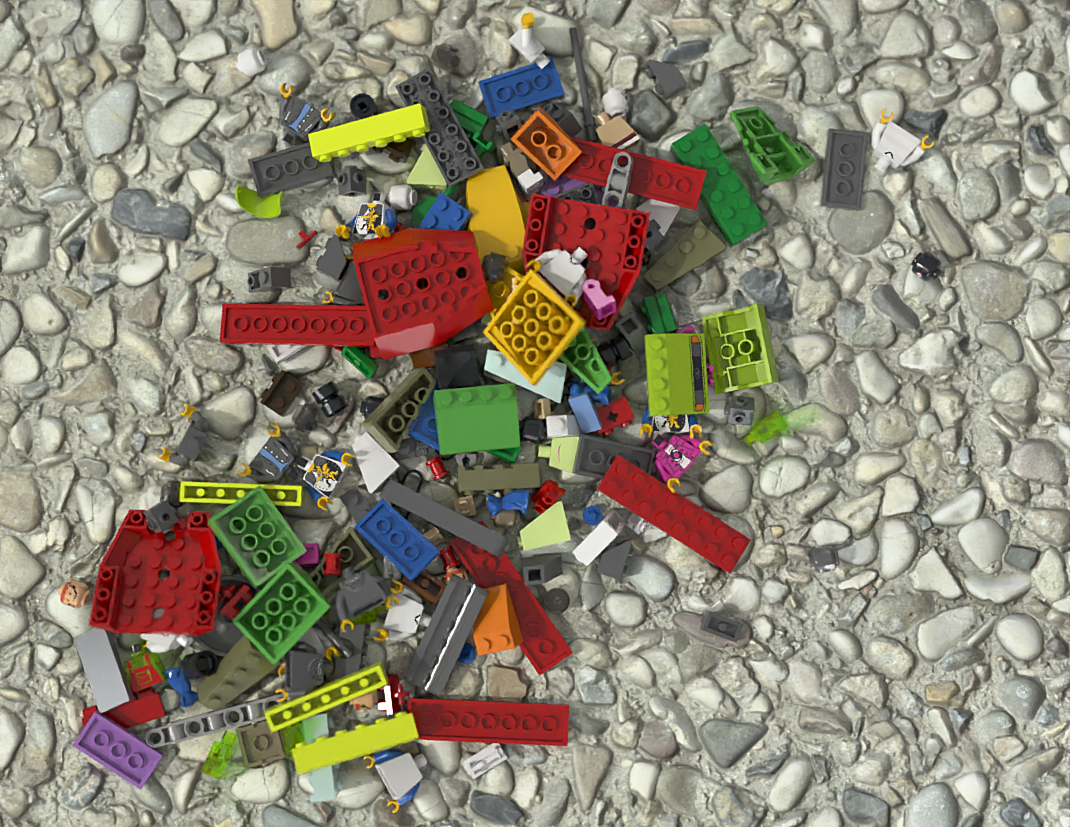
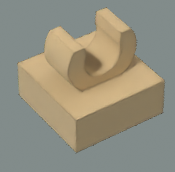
(542, 408)
(465, 506)
(433, 535)

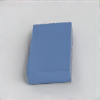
(585, 412)

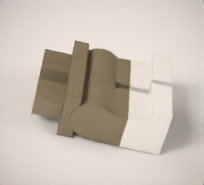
(517, 163)

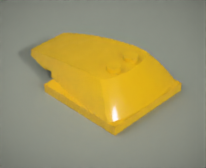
(497, 215)
(530, 323)

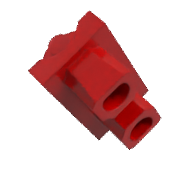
(546, 496)
(229, 607)
(394, 696)

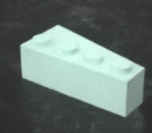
(549, 386)
(325, 781)

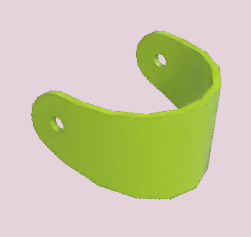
(261, 207)

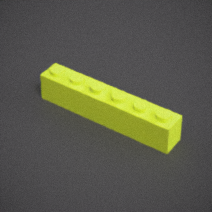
(369, 132)
(231, 492)
(326, 696)
(354, 744)

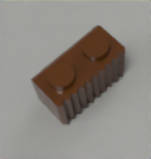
(426, 586)

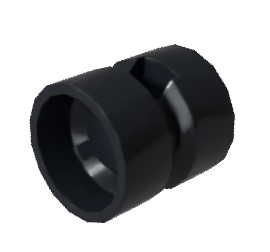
(363, 106)
(614, 351)
(330, 399)
(199, 664)

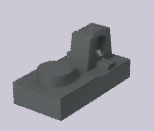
(412, 448)
(721, 626)

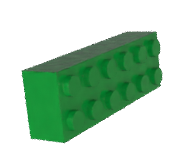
(722, 188)

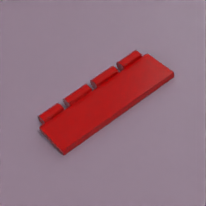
(134, 711)

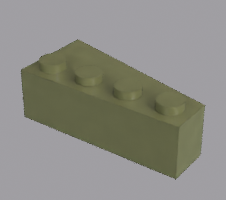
(688, 253)
(396, 413)
(498, 477)
(354, 554)
(234, 674)

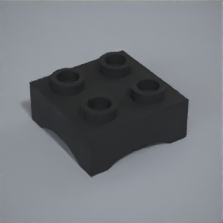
(457, 367)

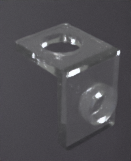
(686, 316)

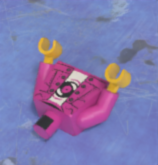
(677, 456)

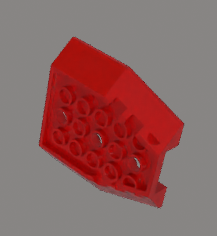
(612, 247)
(412, 316)
(131, 585)

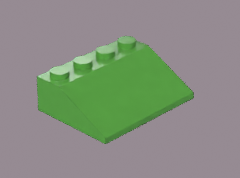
(476, 419)
(256, 536)
(282, 612)

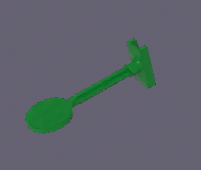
(424, 204)

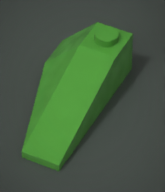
(586, 362)

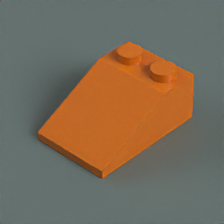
(546, 143)
(497, 623)

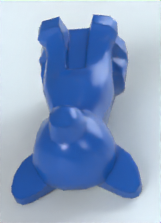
(603, 398)
(511, 501)
(182, 685)

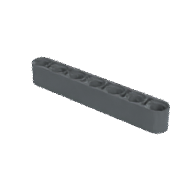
(444, 518)

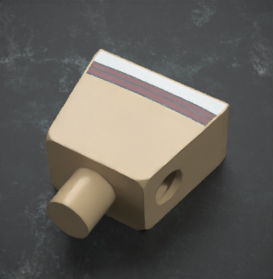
(615, 132)

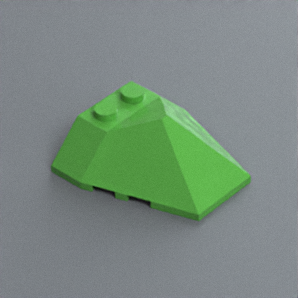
(769, 149)

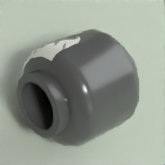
(824, 559)

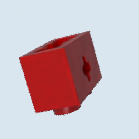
(621, 409)

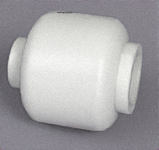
(251, 61)
(616, 102)
(402, 197)

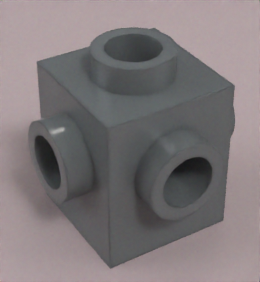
(508, 124)
(351, 181)
(653, 236)
(740, 410)
(161, 517)

